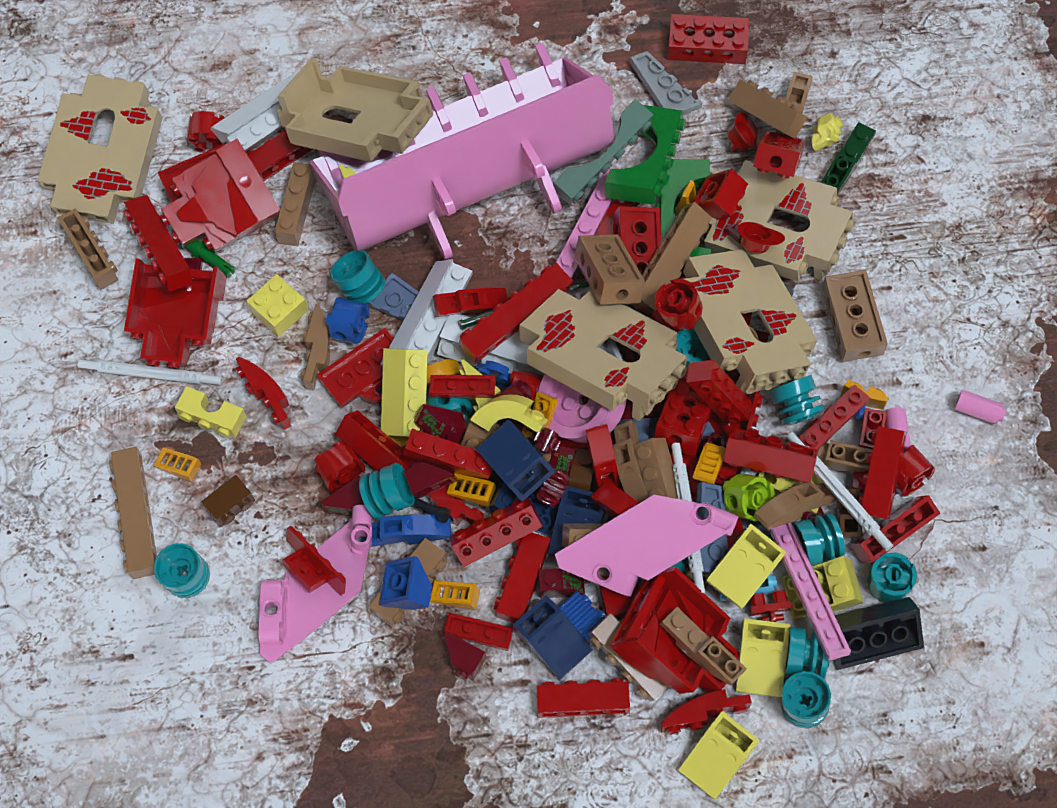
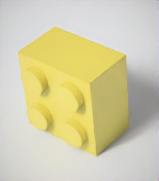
(277, 305)

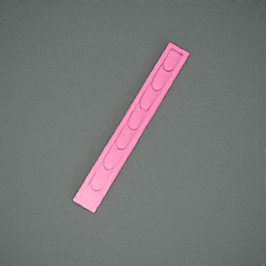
(810, 593)

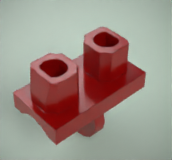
(779, 604)

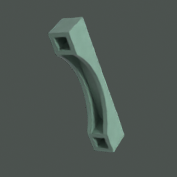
(576, 179)

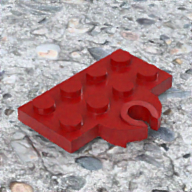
(358, 372)

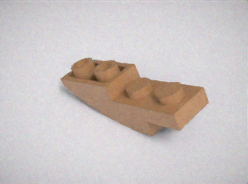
(798, 91)
(318, 347)
(843, 456)
(626, 460)
(792, 503)
(700, 648)

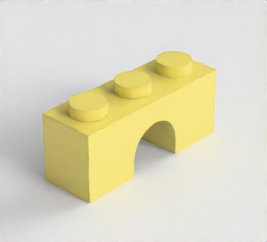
(226, 420)

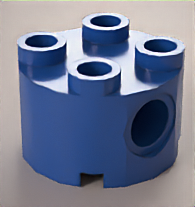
(348, 320)

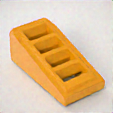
(687, 196)
(709, 461)
(189, 474)
(475, 498)
(468, 599)

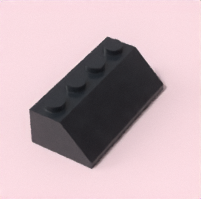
(880, 632)

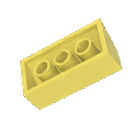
(402, 389)

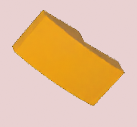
(443, 367)
(877, 397)
(546, 405)

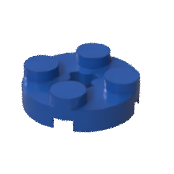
(497, 369)

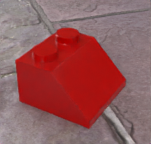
(721, 193)

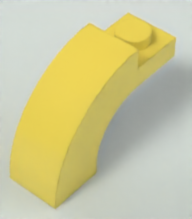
(511, 407)

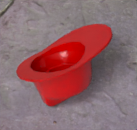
(742, 133)
(758, 237)

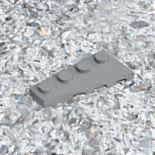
(662, 86)

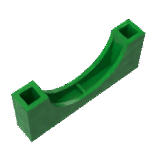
(644, 180)
(676, 181)

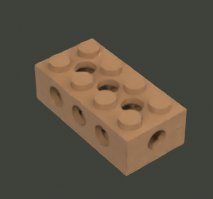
(609, 269)
(854, 315)

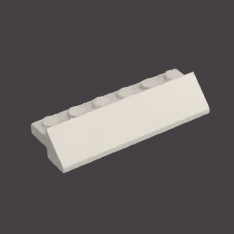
(255, 120)
(421, 326)
(510, 353)

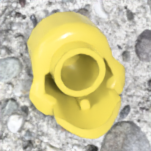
(826, 131)

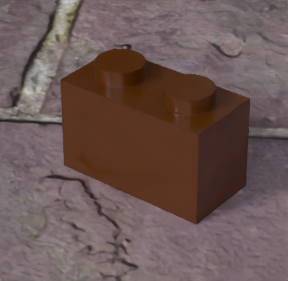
(228, 501)

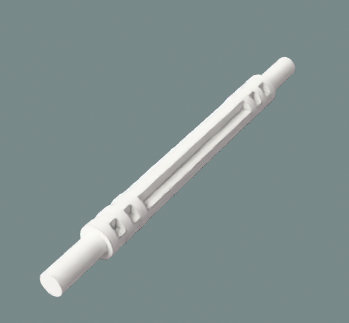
(150, 372)
(684, 493)
(847, 499)

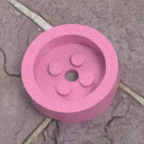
(574, 417)

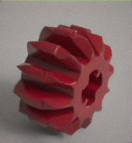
(553, 488)

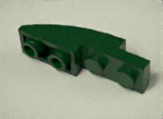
(849, 157)

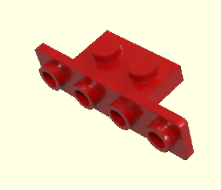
(834, 418)
(309, 566)

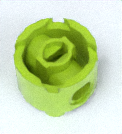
(746, 495)

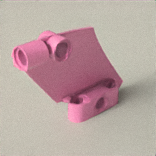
(644, 541)
(304, 612)

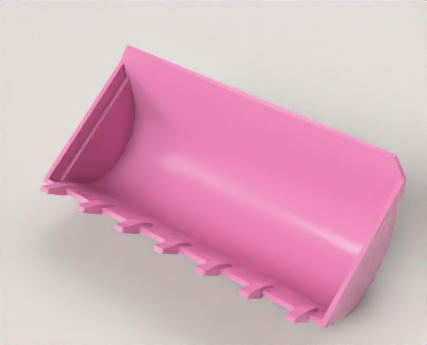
(473, 152)

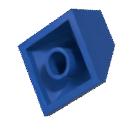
(405, 585)

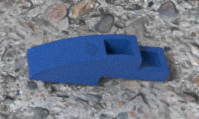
(409, 528)

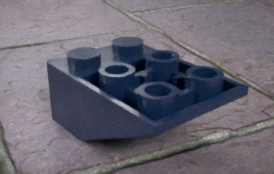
(515, 460)
(504, 497)
(574, 508)
(552, 637)

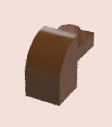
(581, 471)
(846, 521)

